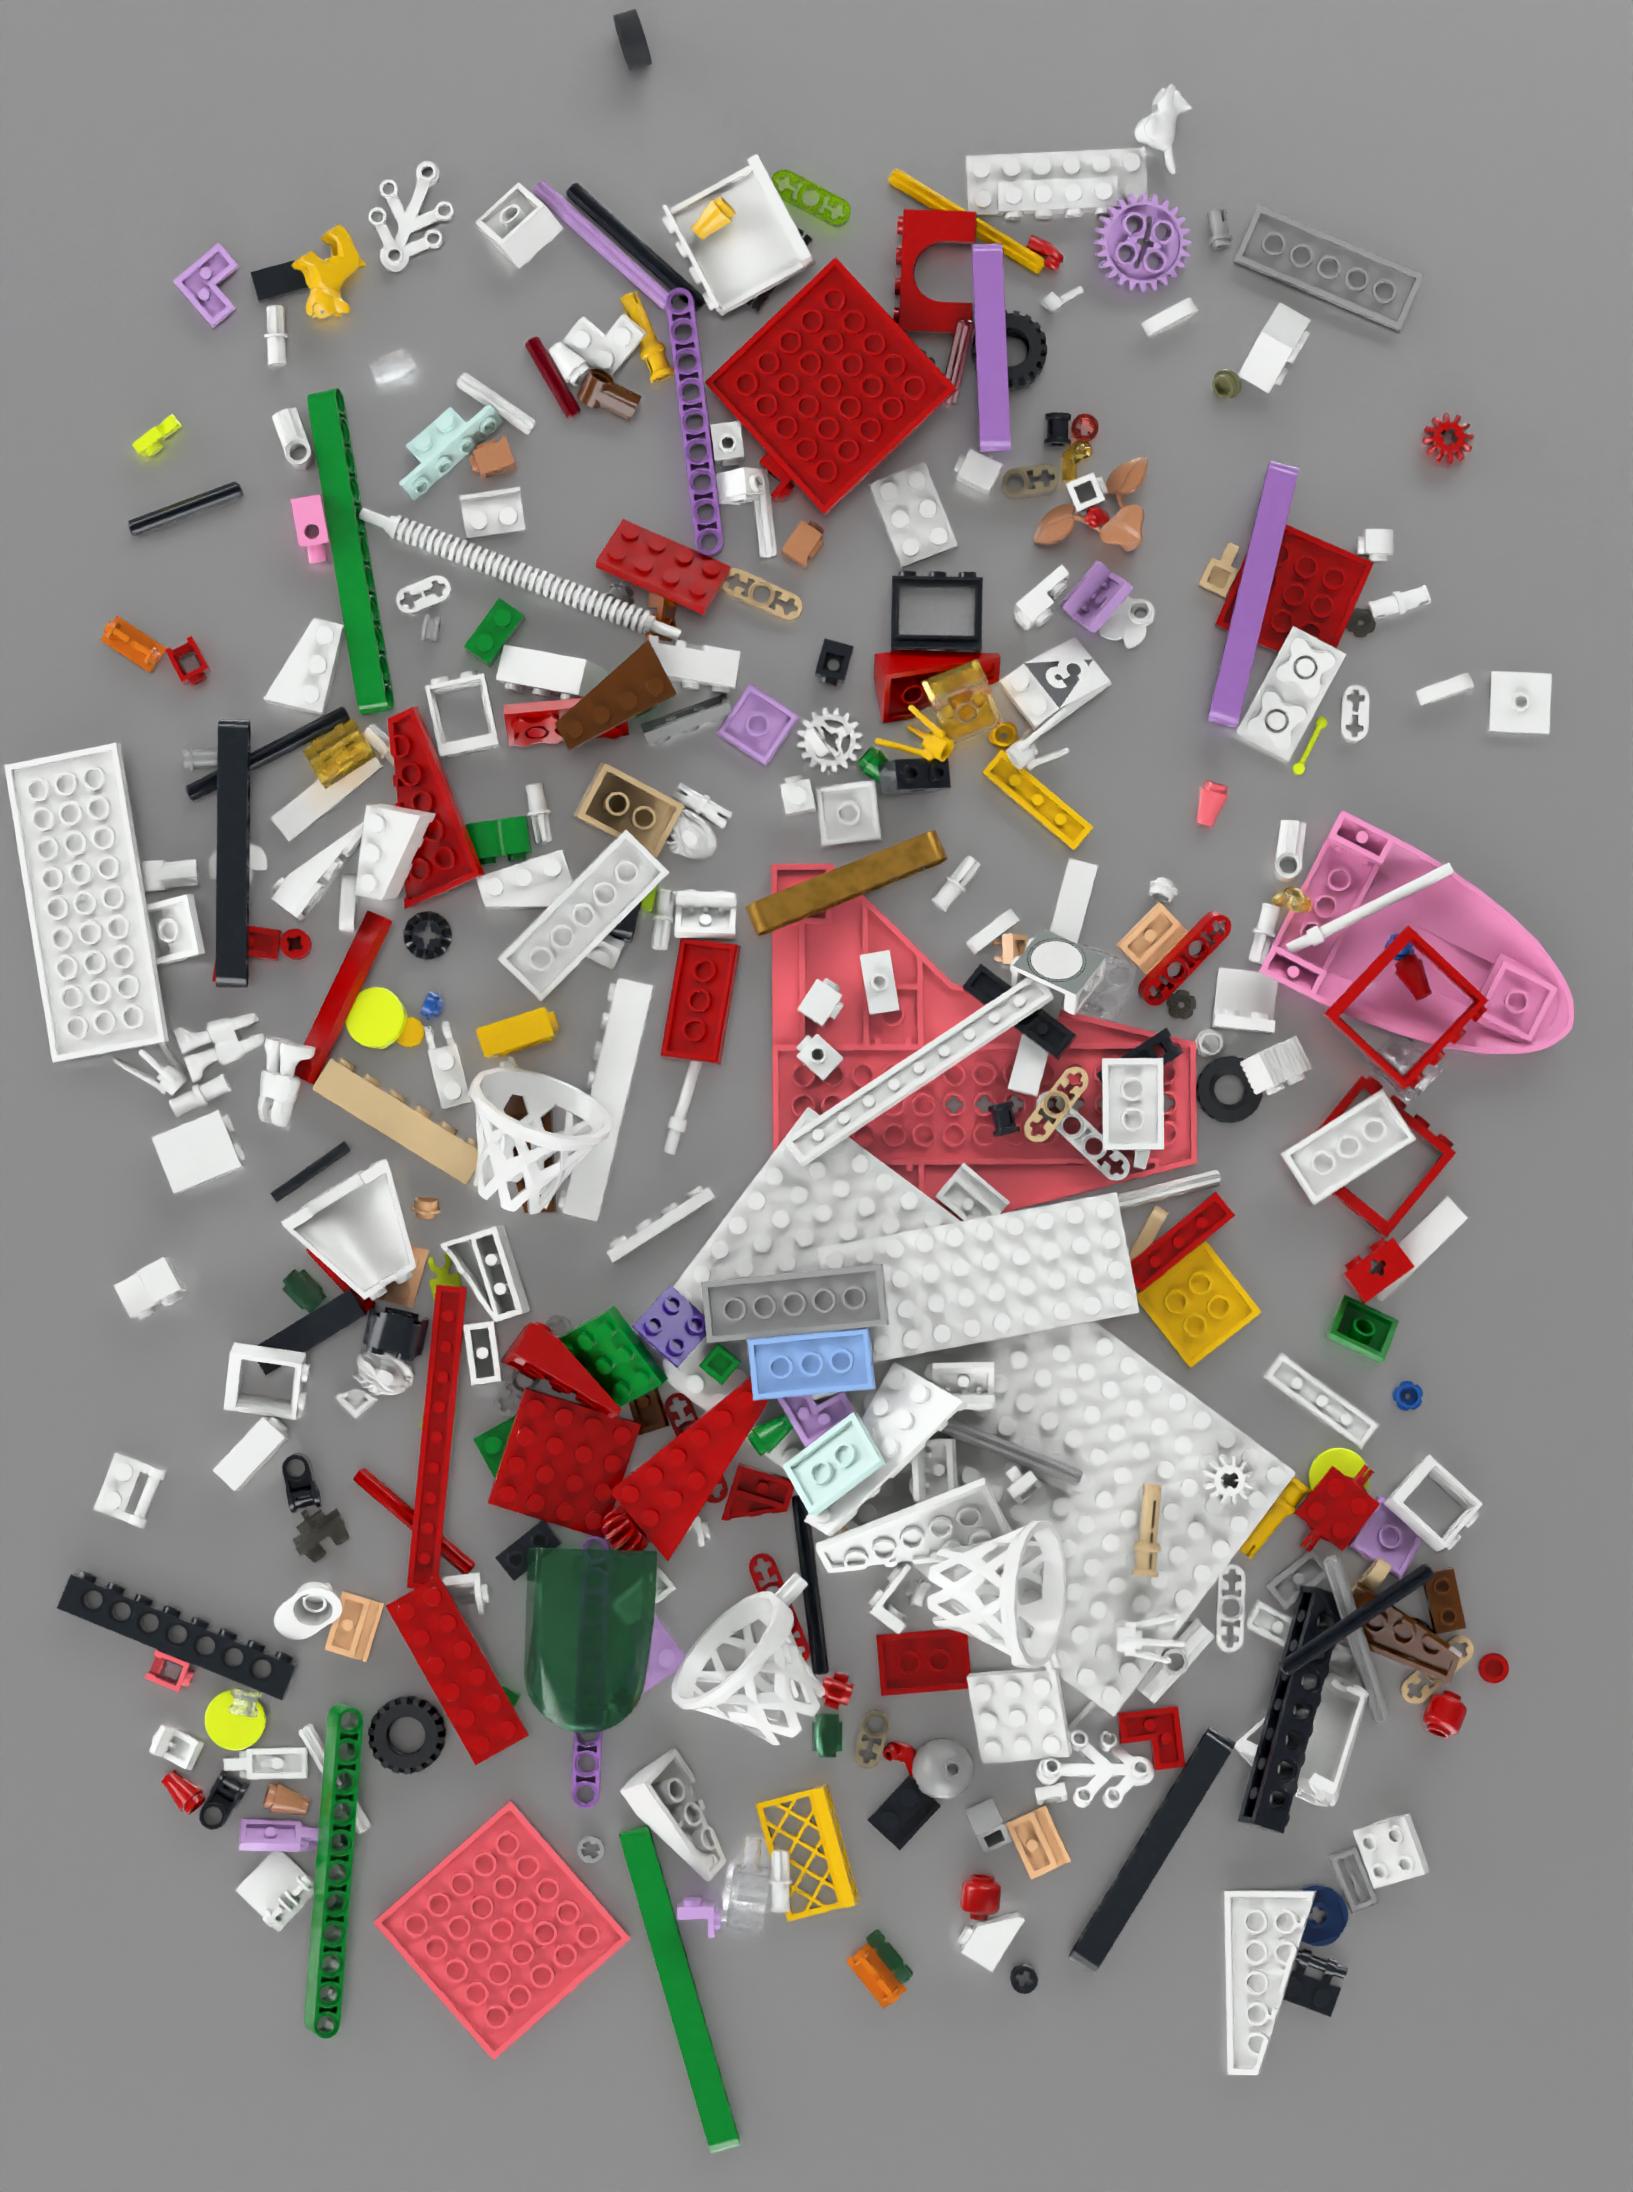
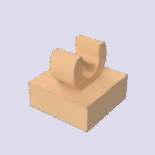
(1012, 946)

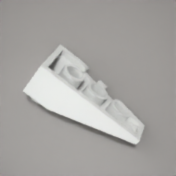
(310, 881)
(668, 1804)

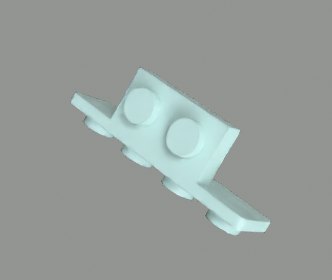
(444, 445)

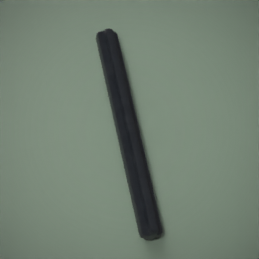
(632, 243)
(276, 749)
(811, 1592)
(1356, 1619)

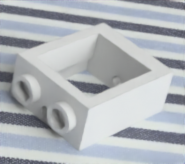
(469, 745)
(264, 1405)
(1430, 1467)

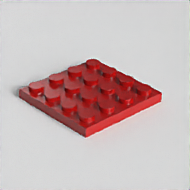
(1310, 589)
(563, 1462)

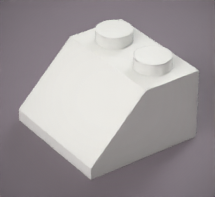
(519, 225)
(990, 1938)

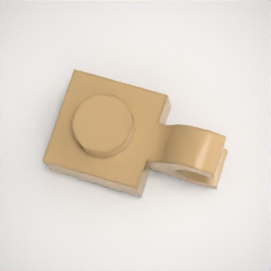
(1219, 574)

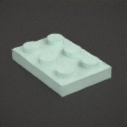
(834, 1464)

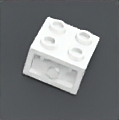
(1244, 1001)
(889, 1616)

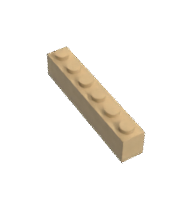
(398, 1121)

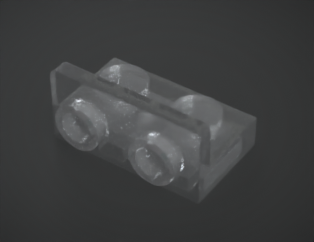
(1402, 1055)

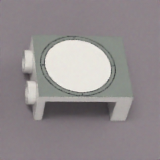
(1060, 966)

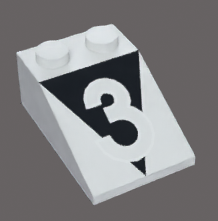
(1053, 681)

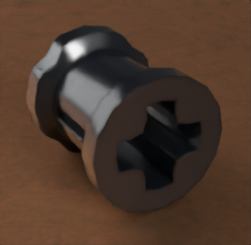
(1057, 429)
(1003, 1119)
(1027, 1987)

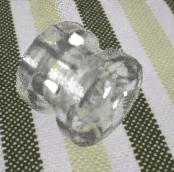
(244, 1702)

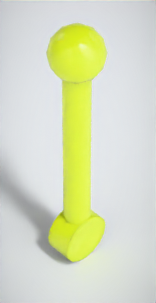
(1299, 768)

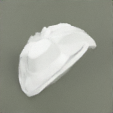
(692, 837)
(383, 1373)

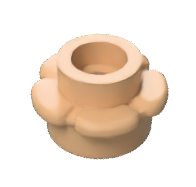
(425, 1207)

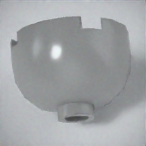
(943, 1768)

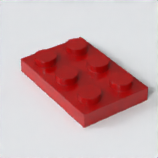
(923, 1661)

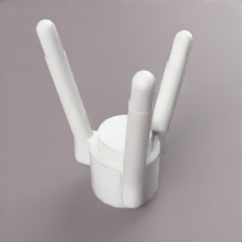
(1023, 751)
(170, 1078)
(1130, 1640)

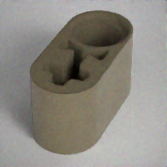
(1038, 487)
(862, 1743)

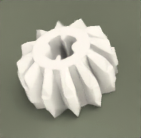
(1229, 1469)

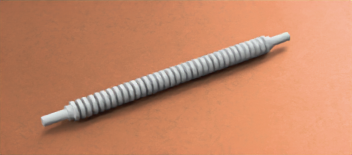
(504, 568)

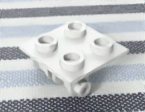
(277, 1889)

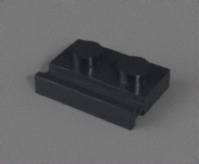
(903, 1813)

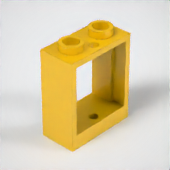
(518, 1033)

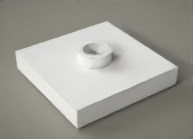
(1519, 702)
(848, 813)

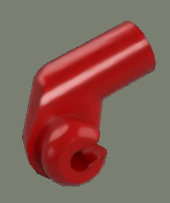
(1048, 250)
(1096, 516)
(900, 1752)

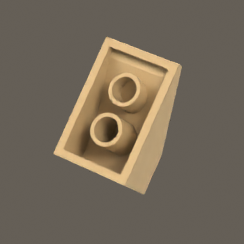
(622, 802)

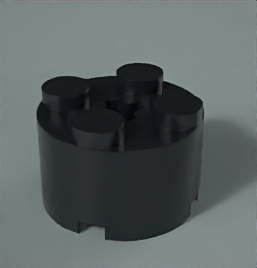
(395, 1332)

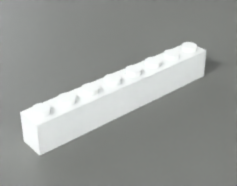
(611, 1089)

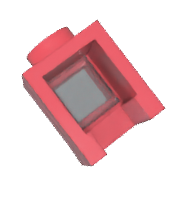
(170, 1671)

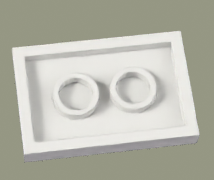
(913, 515)
(1132, 1104)

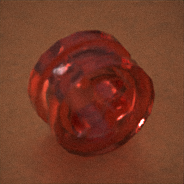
(1092, 423)

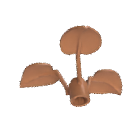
(1121, 529)

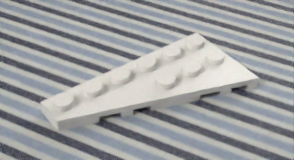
(900, 1423)

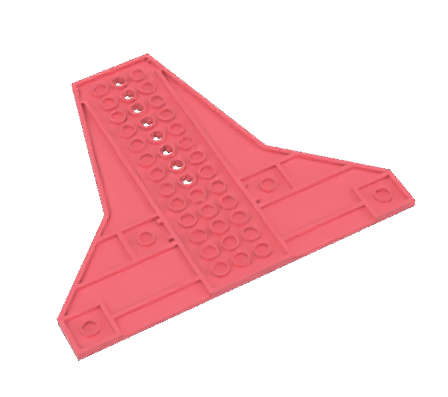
(919, 1133)

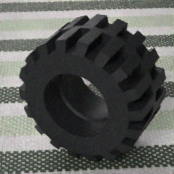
(1036, 346)
(388, 1754)

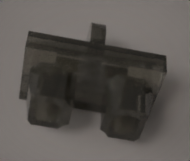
(317, 1528)

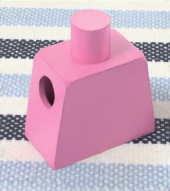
(309, 511)

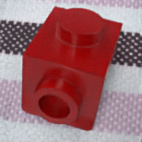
(776, 471)

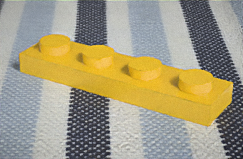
(1037, 800)

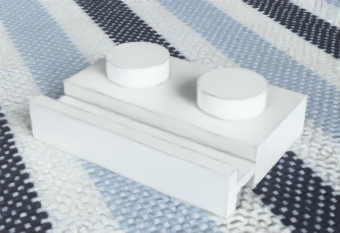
(492, 513)
(971, 1195)

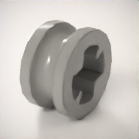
(431, 628)
(593, 1840)

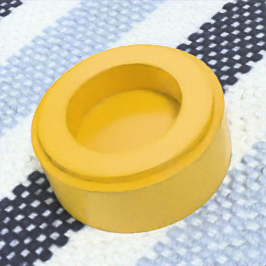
(412, 1034)

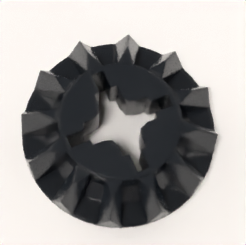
(438, 926)

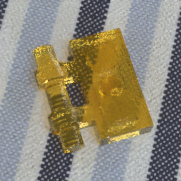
(343, 757)

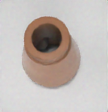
(285, 1801)

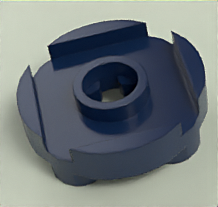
(1334, 1921)

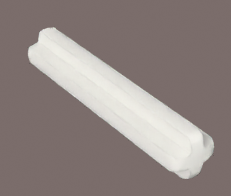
(501, 406)
(765, 522)

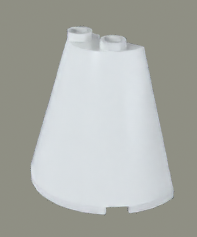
(358, 1231)
(1329, 1745)

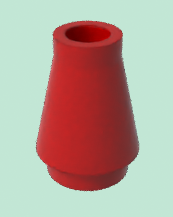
(1413, 975)
(184, 1793)

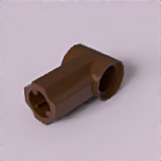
(601, 391)

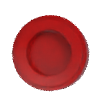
(1493, 1668)

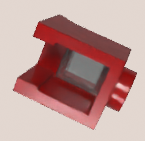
(189, 662)

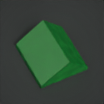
(1362, 1329)

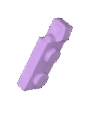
(277, 1835)

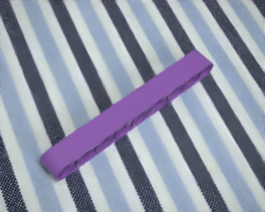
(690, 408)
(1253, 594)
(583, 1747)

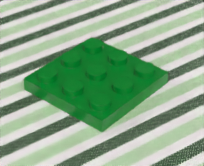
(614, 1356)

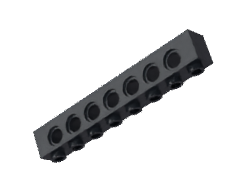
(75, 1602)
(1281, 1720)

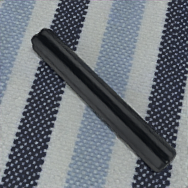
(185, 508)

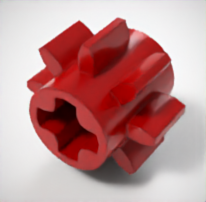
(837, 1690)

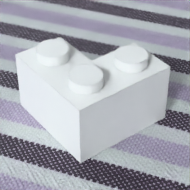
(1276, 344)
(150, 1287)

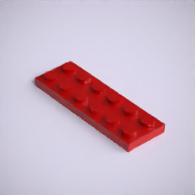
(457, 1670)

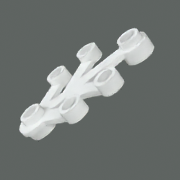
(408, 221)
(1100, 1769)

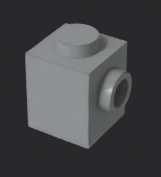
(986, 1820)

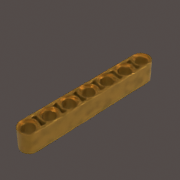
(846, 882)

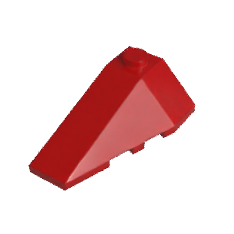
(900, 676)
(543, 1356)

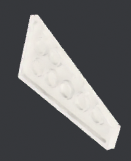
(919, 1531)
(1260, 1953)

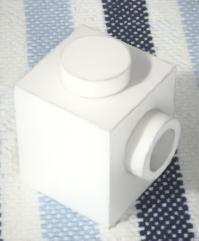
(727, 444)
(978, 470)
(1087, 491)
(797, 796)
(822, 1002)
(818, 1056)

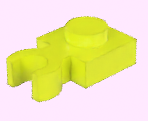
(152, 441)
(443, 1275)

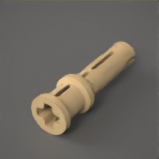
(1147, 1545)

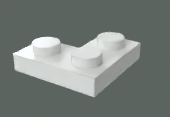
(609, 350)

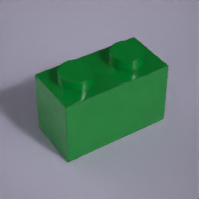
(494, 632)

